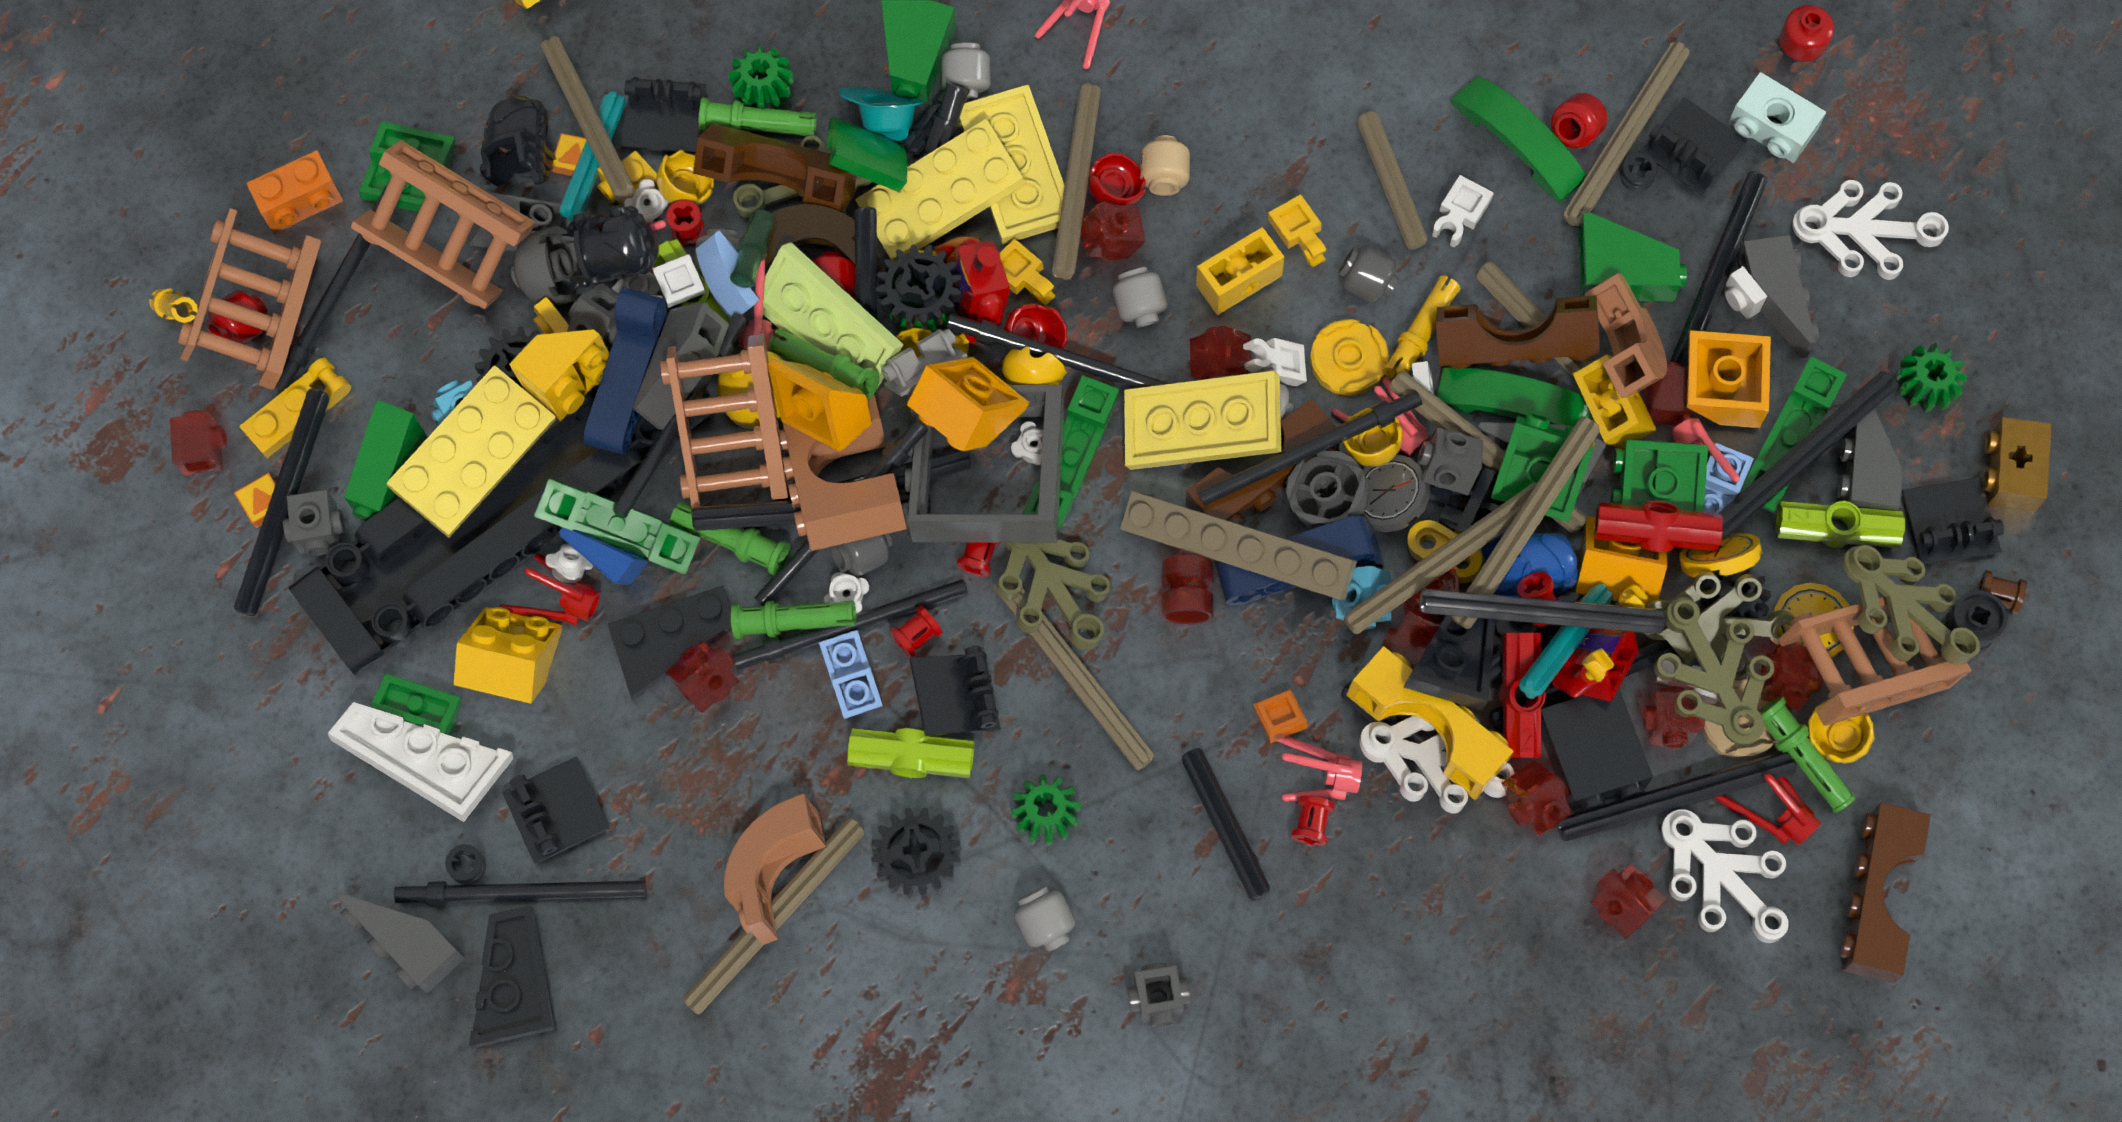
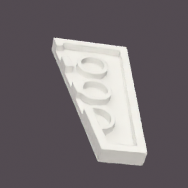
(432, 764)

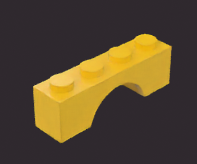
(1472, 751)

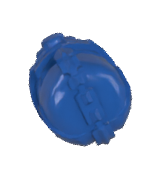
(1542, 553)

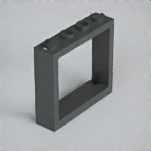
(1045, 402)

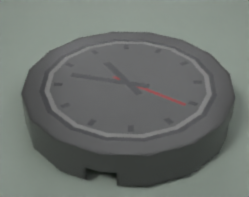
(1395, 494)

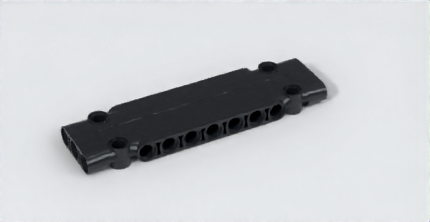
(423, 576)

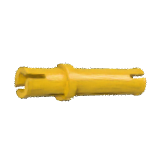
(173, 305)
(1414, 341)

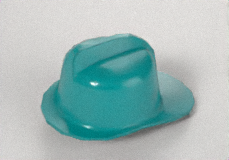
(883, 111)

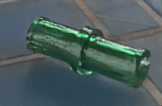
(752, 248)

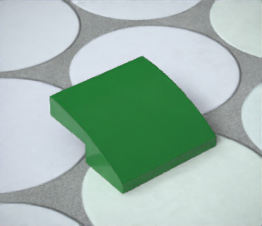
(432, 144)
(867, 154)
(417, 703)

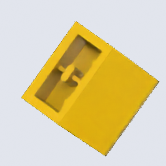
(561, 368)
(506, 654)

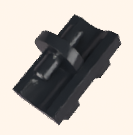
(1478, 506)

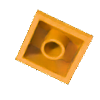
(1729, 377)
(965, 402)
(819, 404)
(1618, 565)

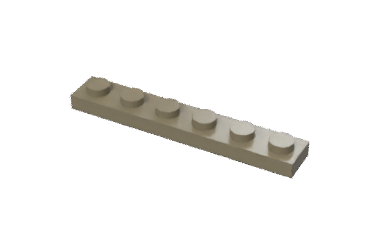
(1238, 545)

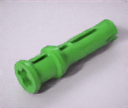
(756, 119)
(839, 366)
(746, 543)
(773, 618)
(1793, 738)

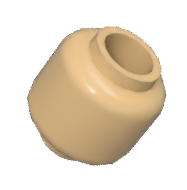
(1165, 165)

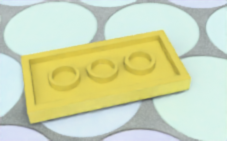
(1018, 125)
(944, 190)
(1202, 420)
(471, 451)

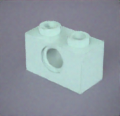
(1771, 99)

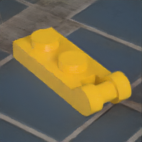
(276, 421)

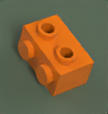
(294, 191)

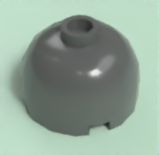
(545, 266)
(1327, 489)

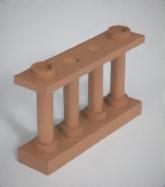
(462, 196)
(278, 326)
(757, 399)
(1874, 691)

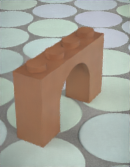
(839, 511)

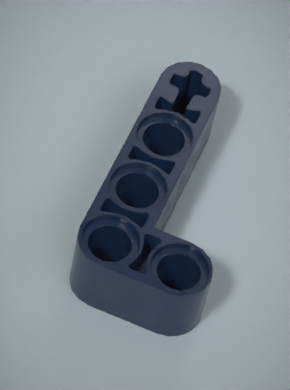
(639, 325)
(1347, 537)

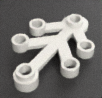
(1864, 229)
(1427, 755)
(1721, 869)

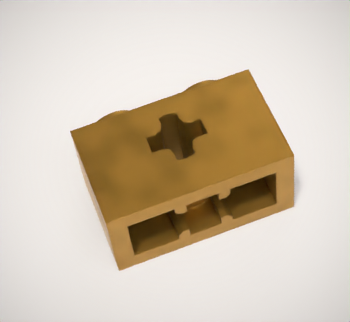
(2017, 464)

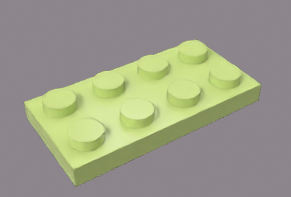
(822, 313)

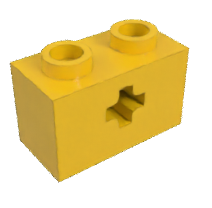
(1239, 271)
(1617, 417)

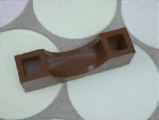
(740, 155)
(1470, 338)
(1296, 428)
(1875, 942)

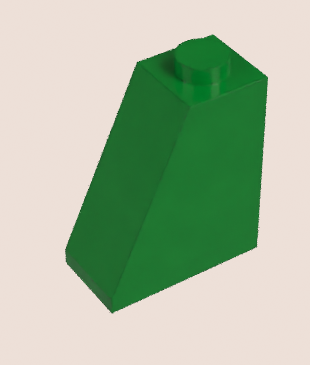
(915, 41)
(1647, 264)
(386, 446)

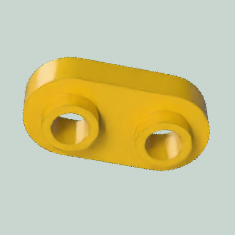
(1440, 535)

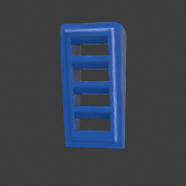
(614, 562)

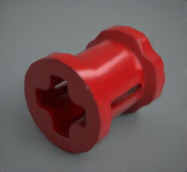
(685, 222)
(977, 558)
(1538, 586)
(915, 631)
(1312, 820)

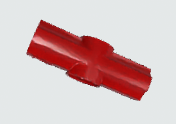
(1658, 526)
(1523, 722)

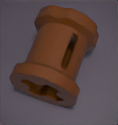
(2008, 591)

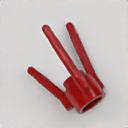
(577, 598)
(1797, 820)

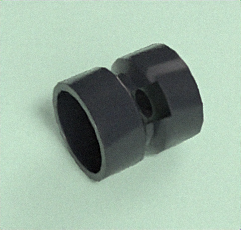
(1979, 613)

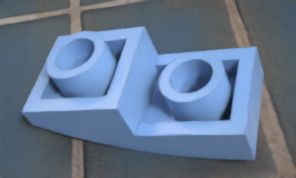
(717, 261)
(1719, 487)
(850, 674)

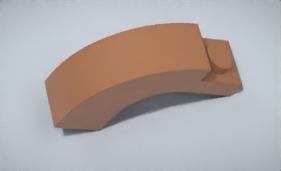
(1634, 339)
(760, 856)

